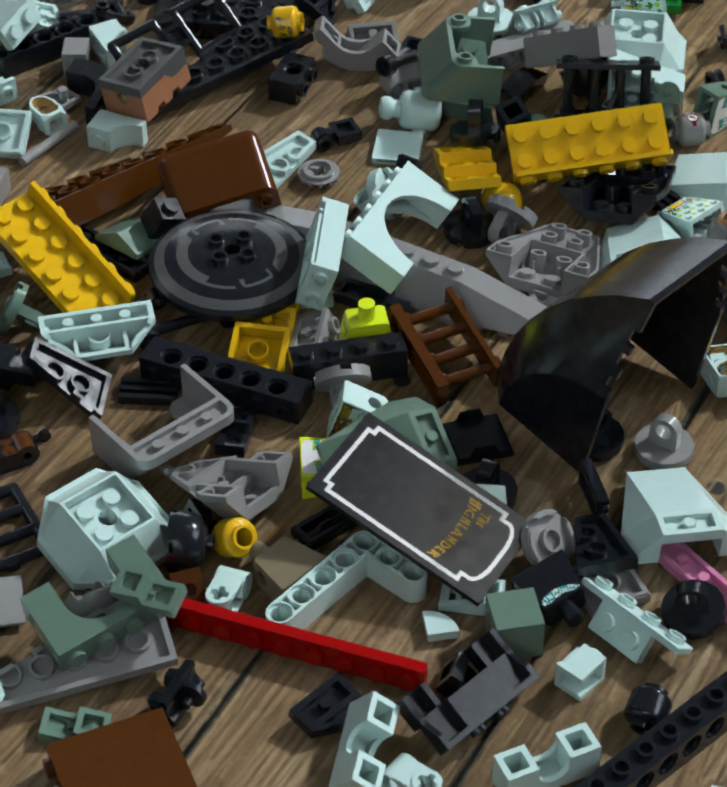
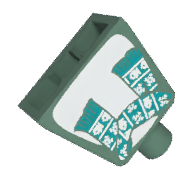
(712, 103)

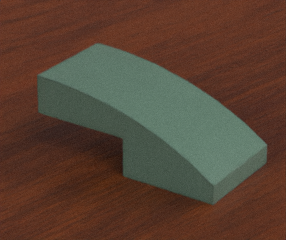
(148, 593)
(62, 724)

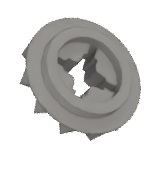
(312, 170)

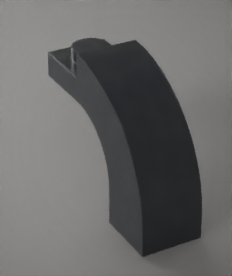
(83, 79)

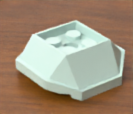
(648, 35)
(74, 531)

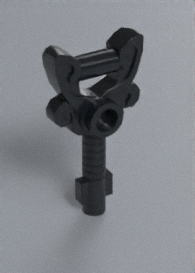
(103, 12)

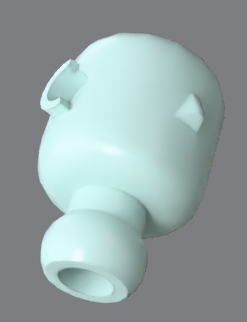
(412, 111)

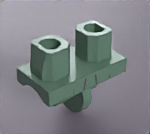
(668, 94)

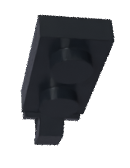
(352, 291)

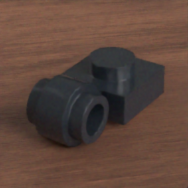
(341, 131)

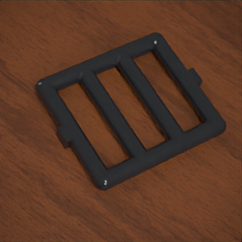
(22, 508)

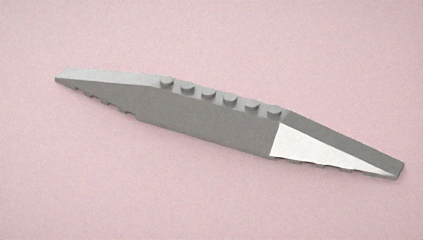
(485, 299)

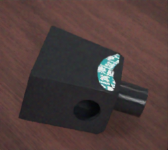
(556, 589)

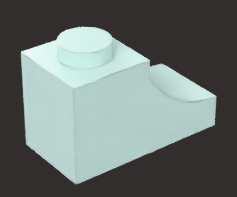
(101, 35)
(113, 130)

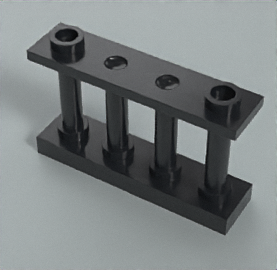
(570, 62)

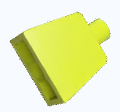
(364, 320)

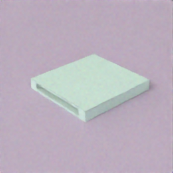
(395, 142)

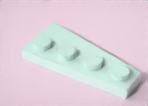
(288, 155)

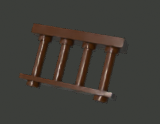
(427, 363)

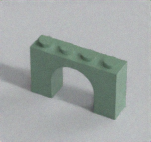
(76, 638)

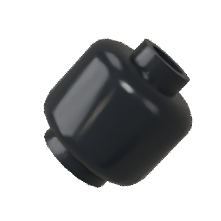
(647, 707)

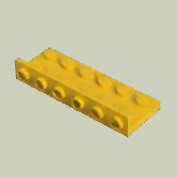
(588, 144)
(59, 254)

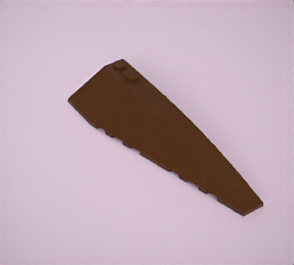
(123, 180)

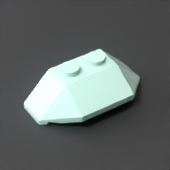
(99, 331)

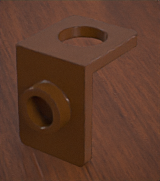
(193, 582)

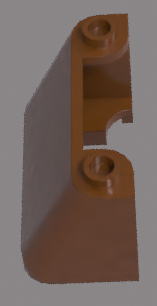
(219, 174)

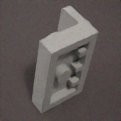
(315, 327)

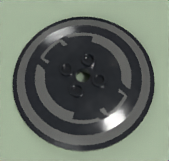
(201, 279)

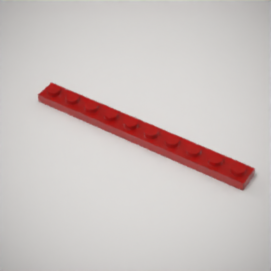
(300, 644)

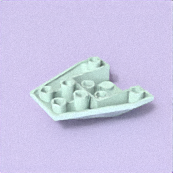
(701, 176)
(628, 237)
(669, 509)

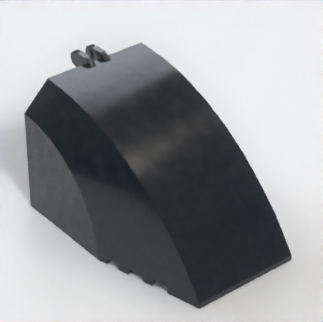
(567, 353)

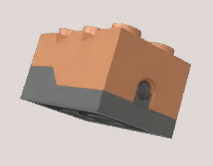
(144, 78)

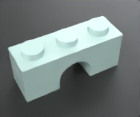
(366, 726)
(570, 758)

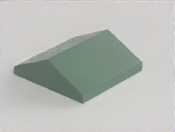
(128, 238)

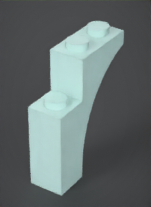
(16, 21)

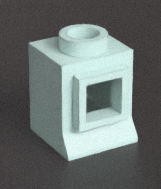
(580, 671)

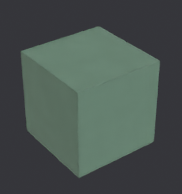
(517, 620)

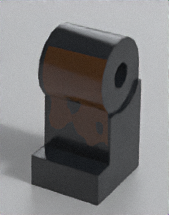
(17, 452)

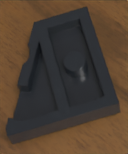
(325, 708)

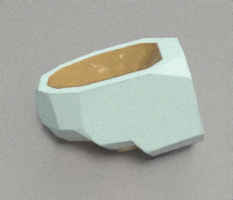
(47, 114)

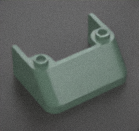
(454, 75)

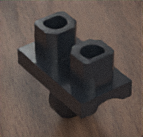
(182, 691)

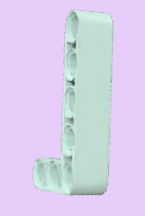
(340, 572)

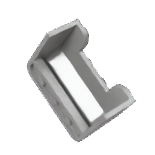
(196, 417)

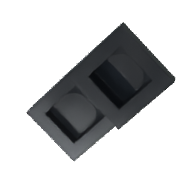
(523, 82)
(236, 437)

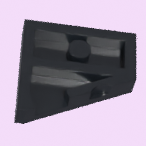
(317, 8)

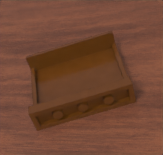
(120, 754)

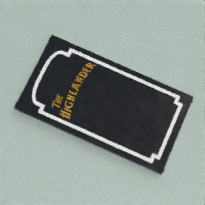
(420, 508)

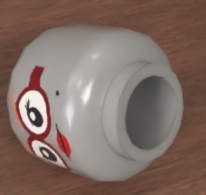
(690, 129)

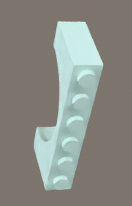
(367, 241)

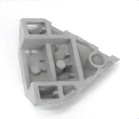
(235, 484)

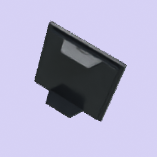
(477, 437)

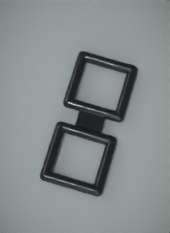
(179, 32)

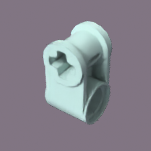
(229, 588)
(408, 772)

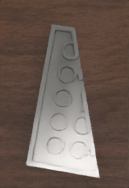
(41, 679)

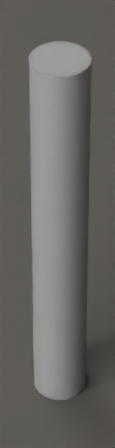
(48, 143)

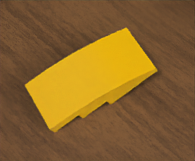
(466, 167)
(265, 339)

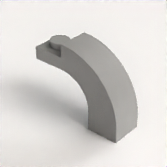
(353, 53)

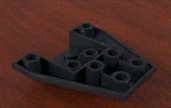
(618, 195)

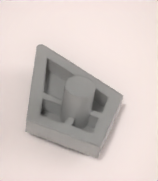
(63, 96)

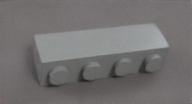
(585, 43)

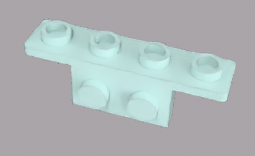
(627, 625)

